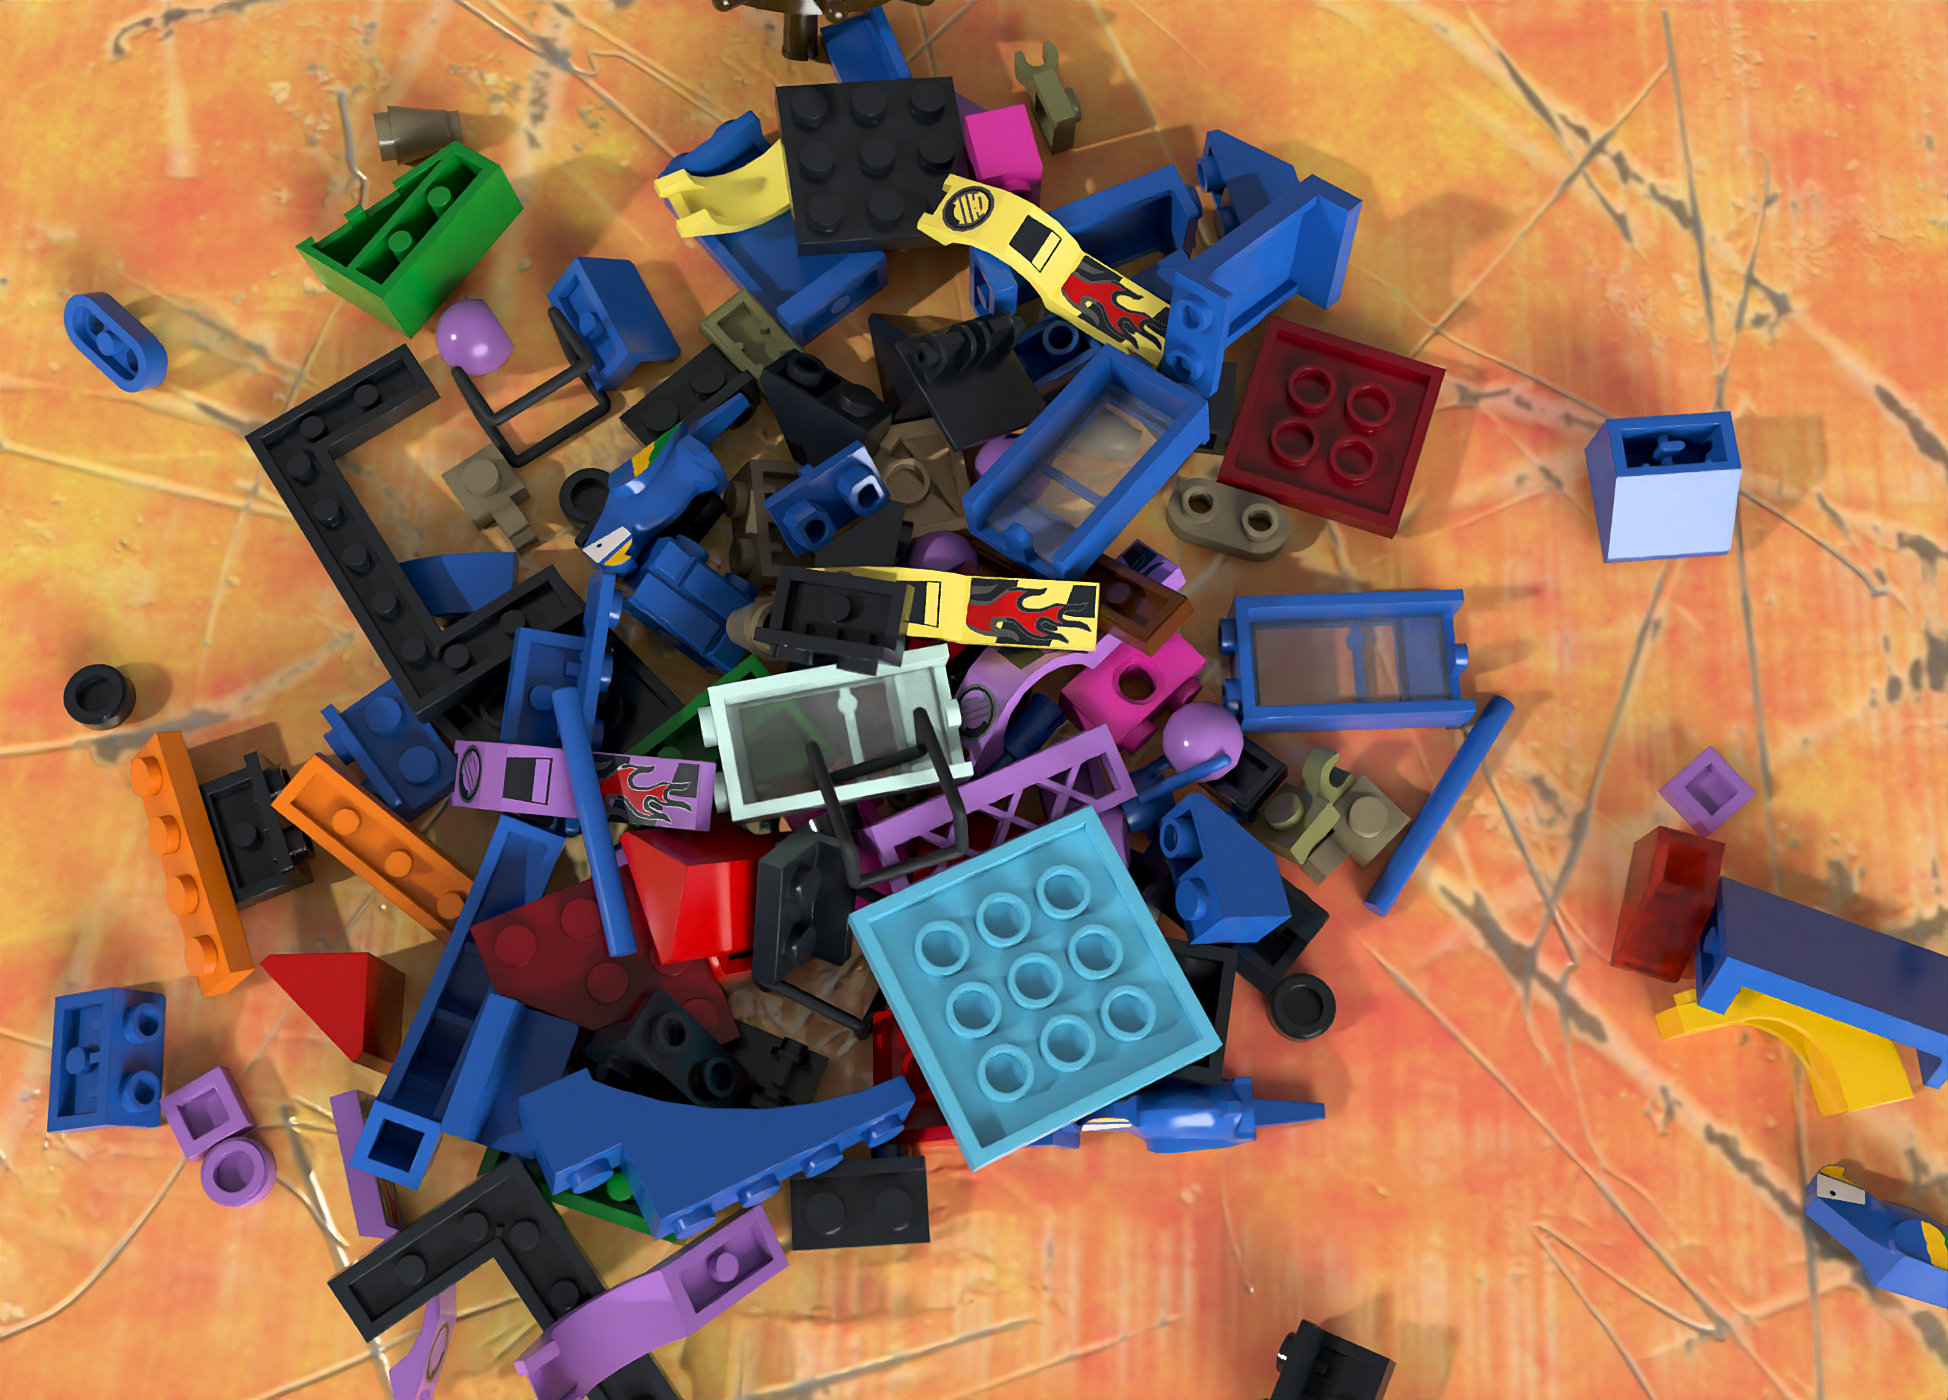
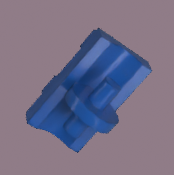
(827, 499)

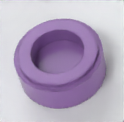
(238, 1172)

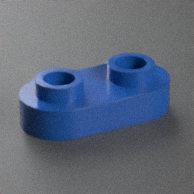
(115, 341)

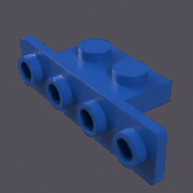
(556, 661)

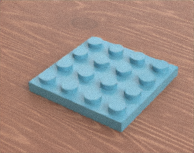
(1032, 986)

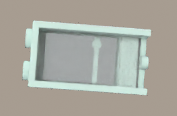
(852, 718)

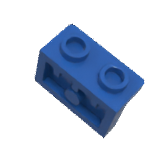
(402, 758)
(106, 1060)

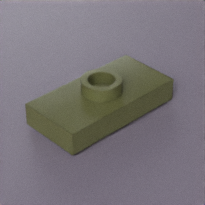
(747, 335)

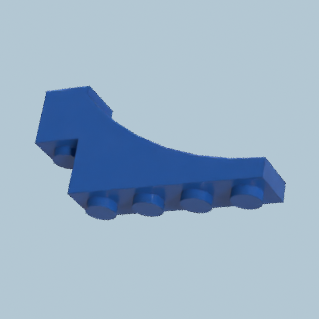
(407, 1113)
(696, 1158)

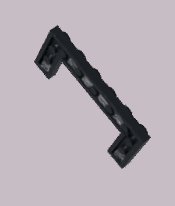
(427, 664)
(497, 1217)

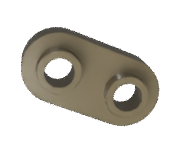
(1226, 524)

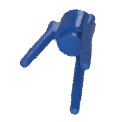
(1156, 795)

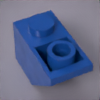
(1240, 179)
(1221, 875)

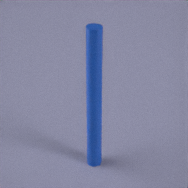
(1438, 806)
(594, 822)

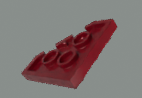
(560, 963)

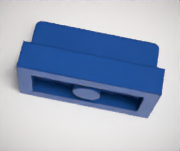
(864, 49)
(613, 318)
(508, 1057)

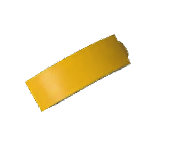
(1843, 1063)

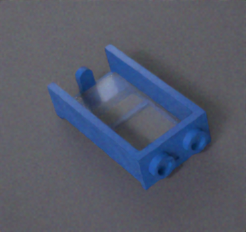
(1086, 465)
(1344, 661)

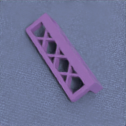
(997, 784)

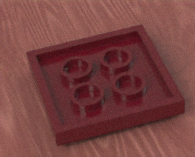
(1332, 427)

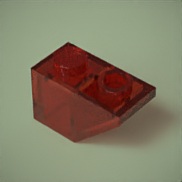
(1666, 902)

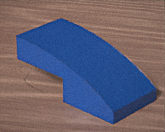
(461, 582)

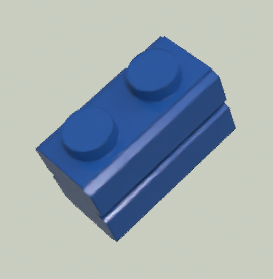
(687, 601)

